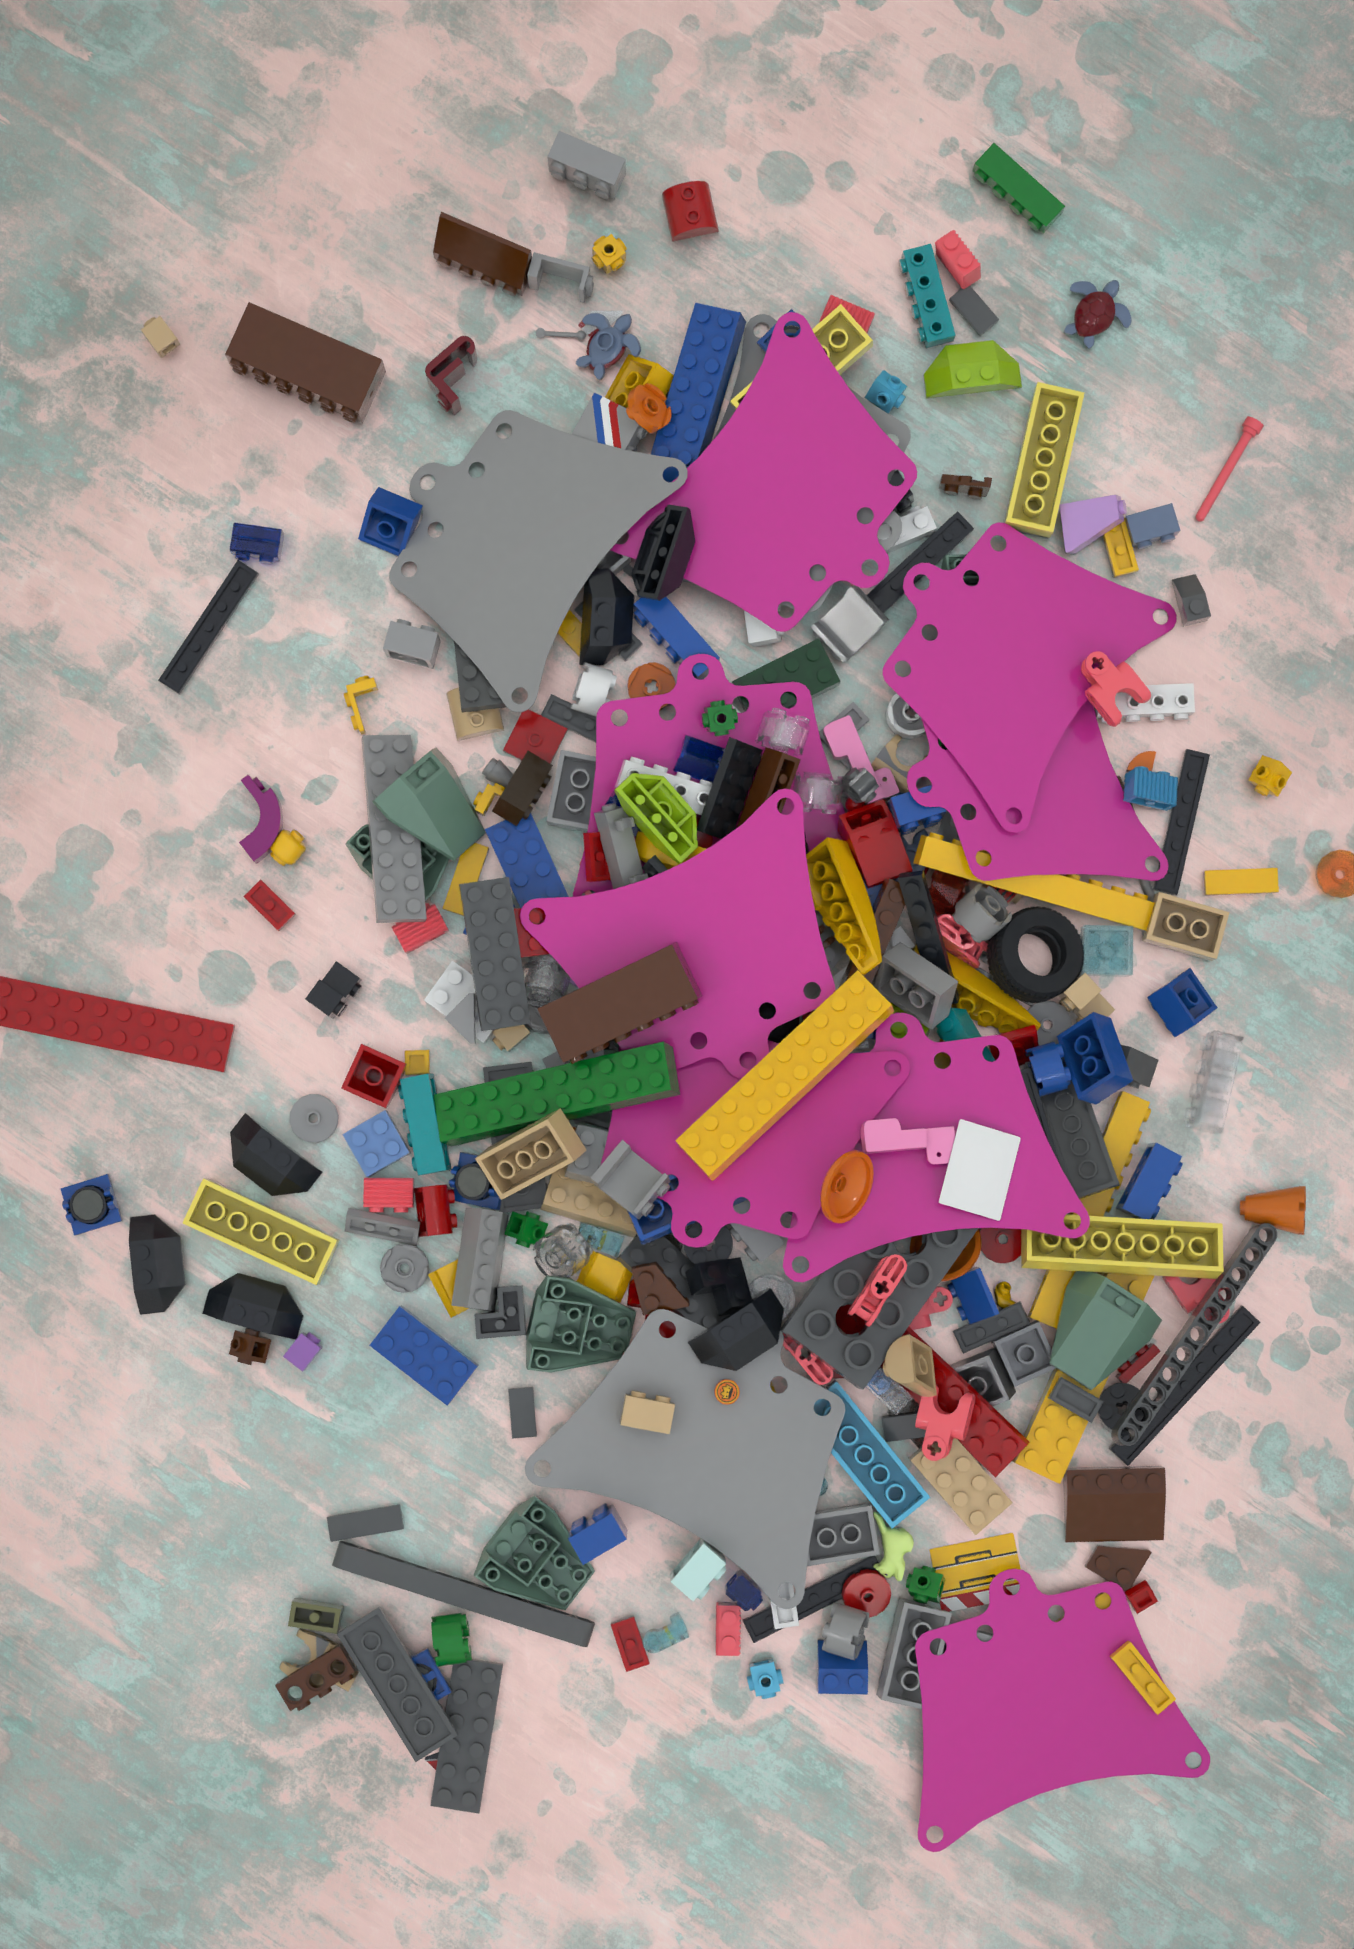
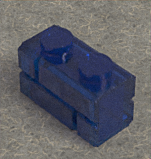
(256, 543)
(743, 1591)

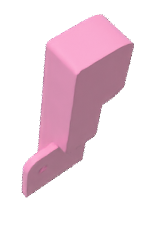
(846, 743)
(887, 1136)

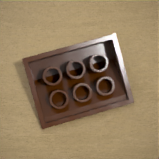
(482, 255)
(1114, 1503)

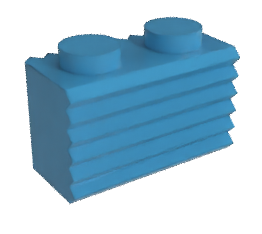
(1151, 788)

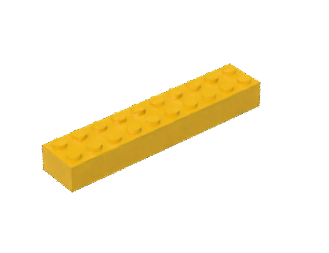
(785, 1075)
(1056, 1430)

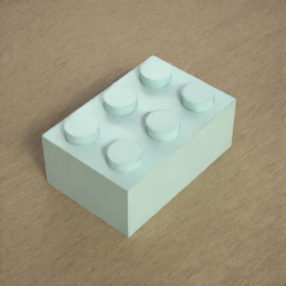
(698, 1570)

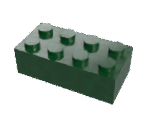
(804, 665)

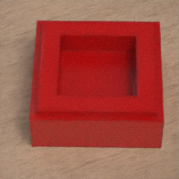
(1141, 1596)

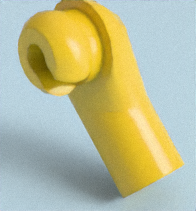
(1003, 1295)

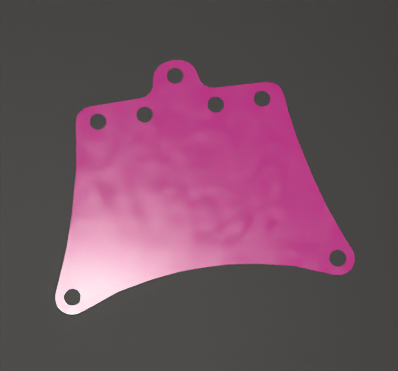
(787, 487)
(1011, 658)
(660, 741)
(1075, 822)
(740, 923)
(780, 1168)
(909, 1187)
(1036, 1707)

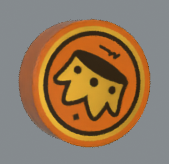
(726, 1391)

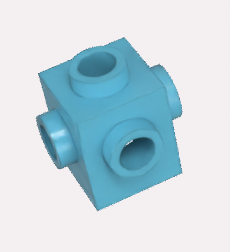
(886, 392)
(761, 1670)

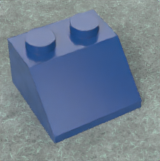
(389, 521)
(1182, 1002)
(973, 1296)
(841, 1674)

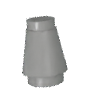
(497, 772)

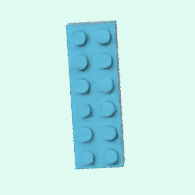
(872, 1462)

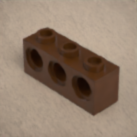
(321, 1665)

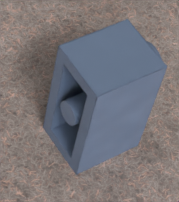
(1152, 525)

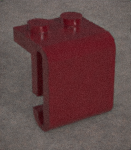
(448, 369)

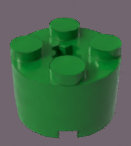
(450, 1639)

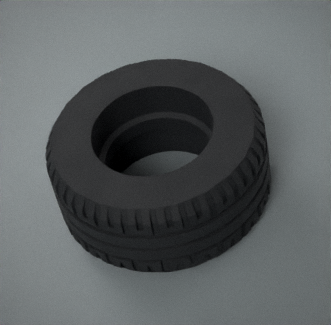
(1064, 946)

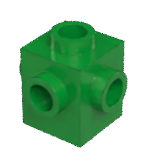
(709, 718)
(530, 1231)
(931, 1591)

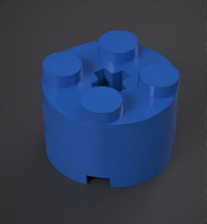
(1048, 1068)

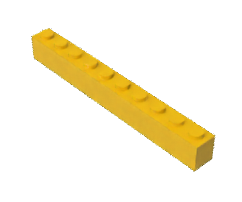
(1054, 889)
(1119, 1136)

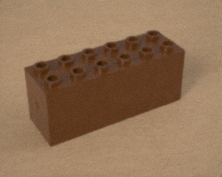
(305, 363)
(620, 1003)

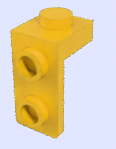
(361, 686)
(484, 799)

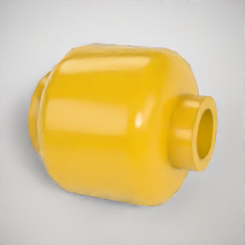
(287, 847)

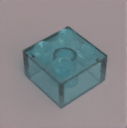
(1107, 950)

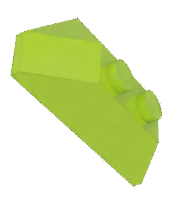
(971, 369)
(660, 814)

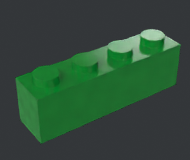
(1018, 188)

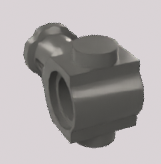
(859, 785)

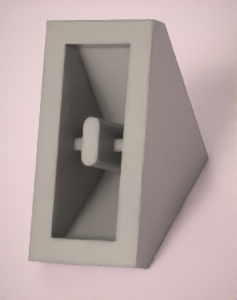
(463, 1018)

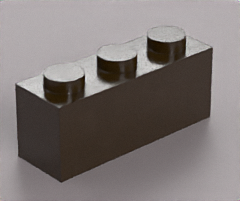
(523, 789)

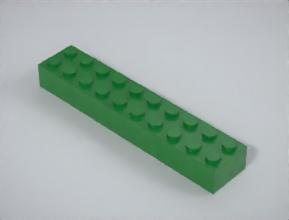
(576, 1088)

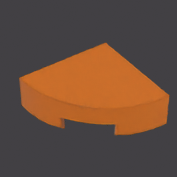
(1143, 759)

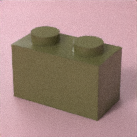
(315, 1615)

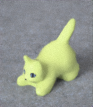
(895, 1544)

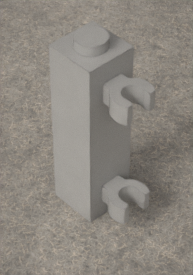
(619, 845)

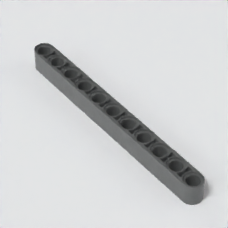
(1183, 1339)
(463, 1594)

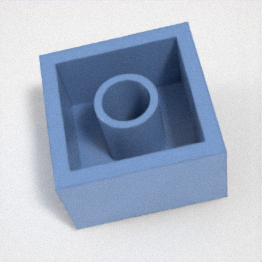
(376, 1143)

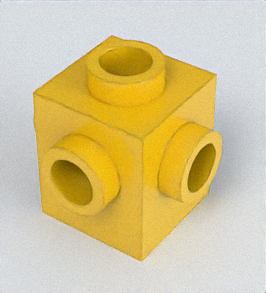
(609, 261)
(1269, 776)

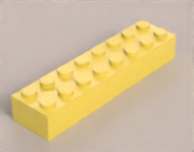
(1129, 1248)

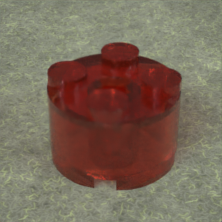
(946, 891)

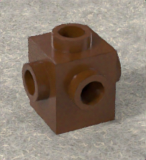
(249, 1346)

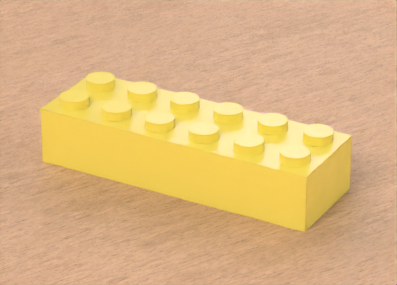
(841, 340)
(1044, 459)
(261, 1231)

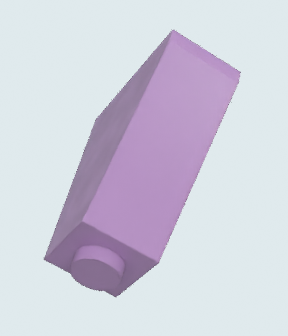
(1089, 520)

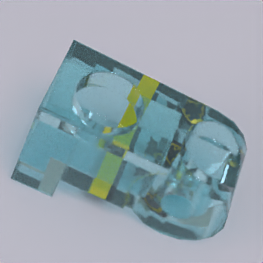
(602, 1239)
(660, 1639)

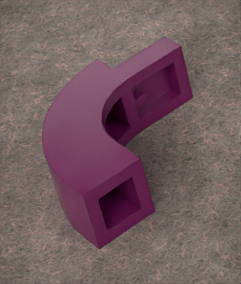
(270, 824)

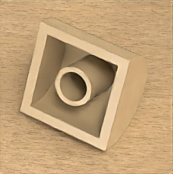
(472, 723)
(911, 1365)

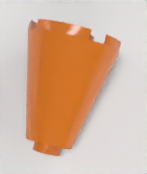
(1279, 1208)

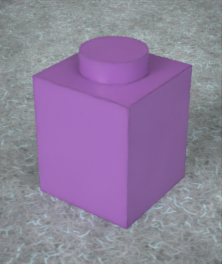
(303, 1350)

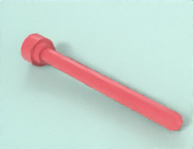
(1250, 429)

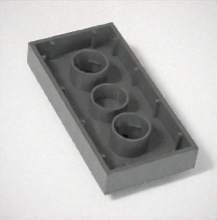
(862, 1353)

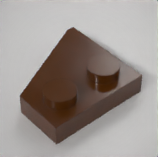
(964, 484)
(656, 1289)
(1118, 1564)

